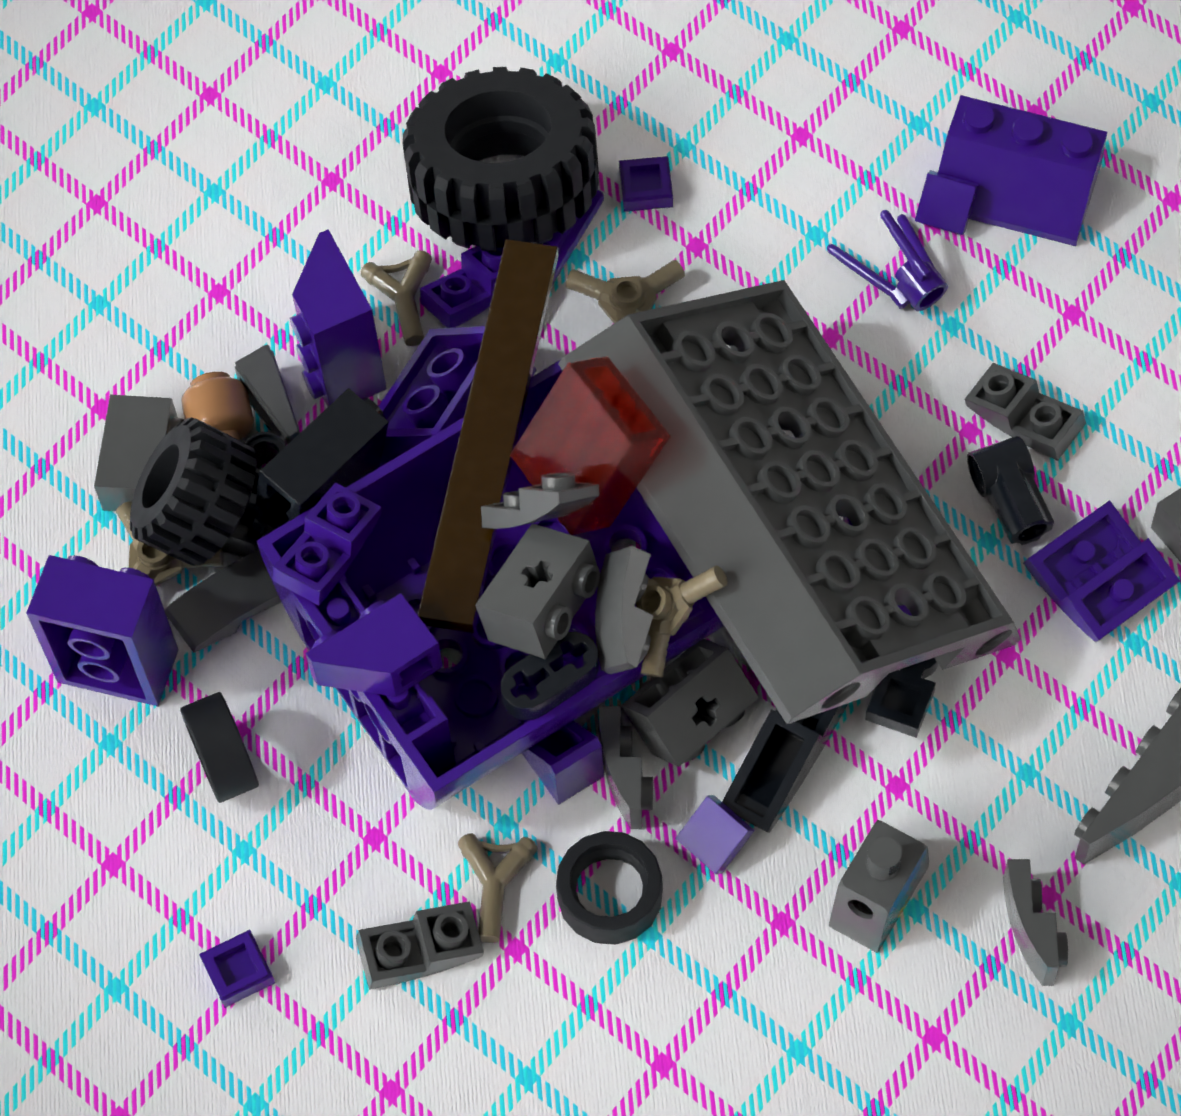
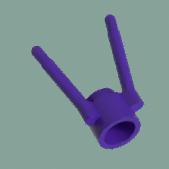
(918, 278)

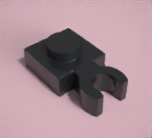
(903, 698)

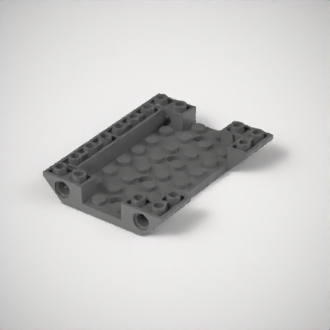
(736, 492)

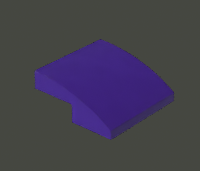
(1101, 572)

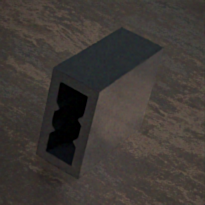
(332, 449)

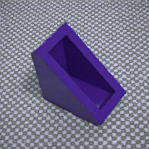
(567, 761)

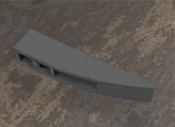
(1139, 793)

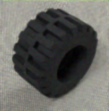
(193, 492)

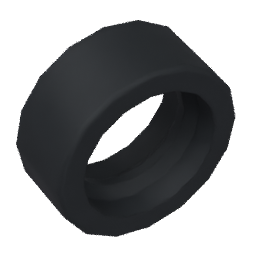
(219, 747)
(612, 847)

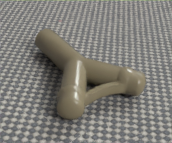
(403, 292)
(494, 878)

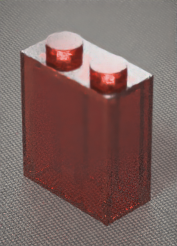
(598, 432)

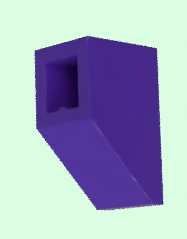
(378, 652)

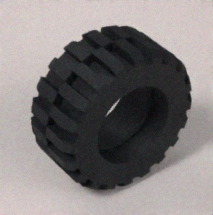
(495, 117)

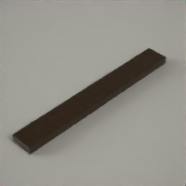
(488, 435)

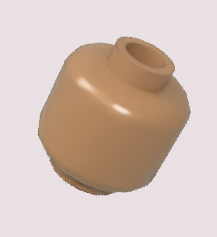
(219, 403)

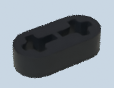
(553, 680)

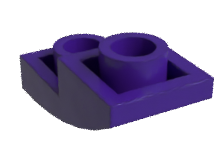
(464, 292)
(328, 545)

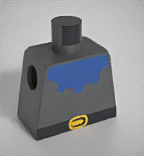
(882, 878)

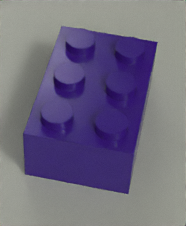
(103, 629)

